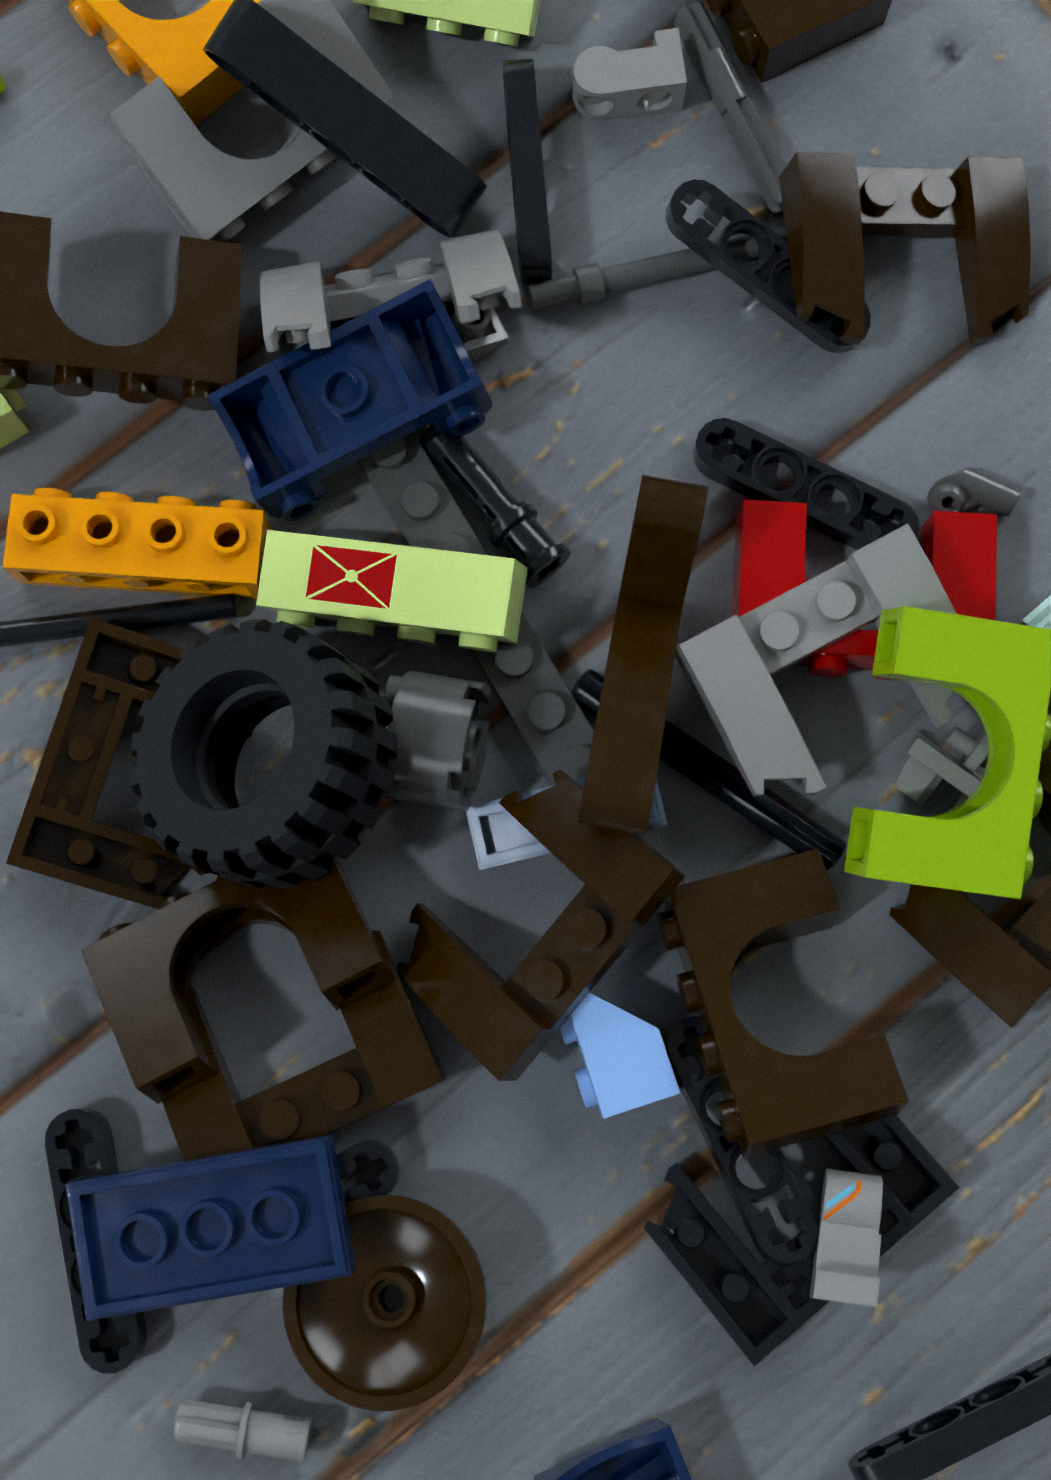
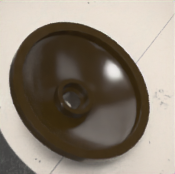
(382, 1355)

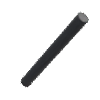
(128, 617)

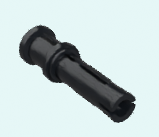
(509, 521)

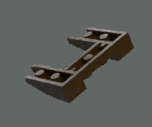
(836, 203)
(57, 823)
(998, 966)
(516, 1017)
(385, 1067)

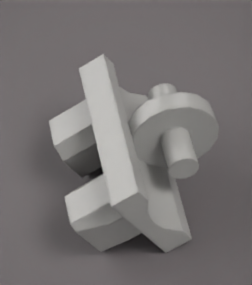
(930, 764)

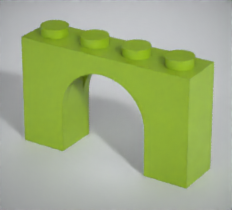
(1008, 682)

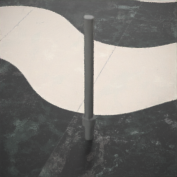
(591, 283)

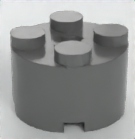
(437, 738)

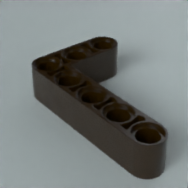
(642, 655)

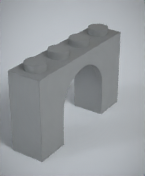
(211, 187)

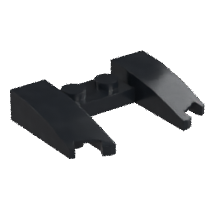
(769, 1301)

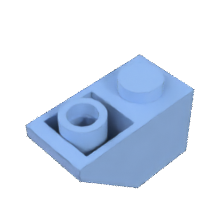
(621, 1058)

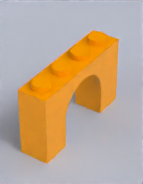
(164, 50)

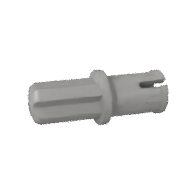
(243, 1430)

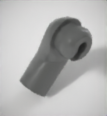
(972, 488)

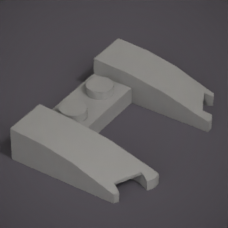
(302, 305)
(736, 658)

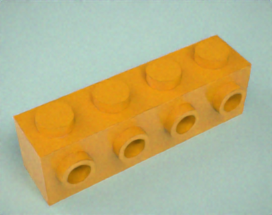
(135, 544)

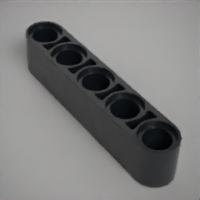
(344, 116)

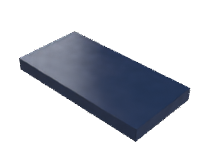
(210, 1227)

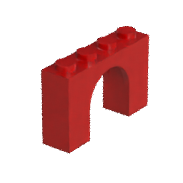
(772, 561)

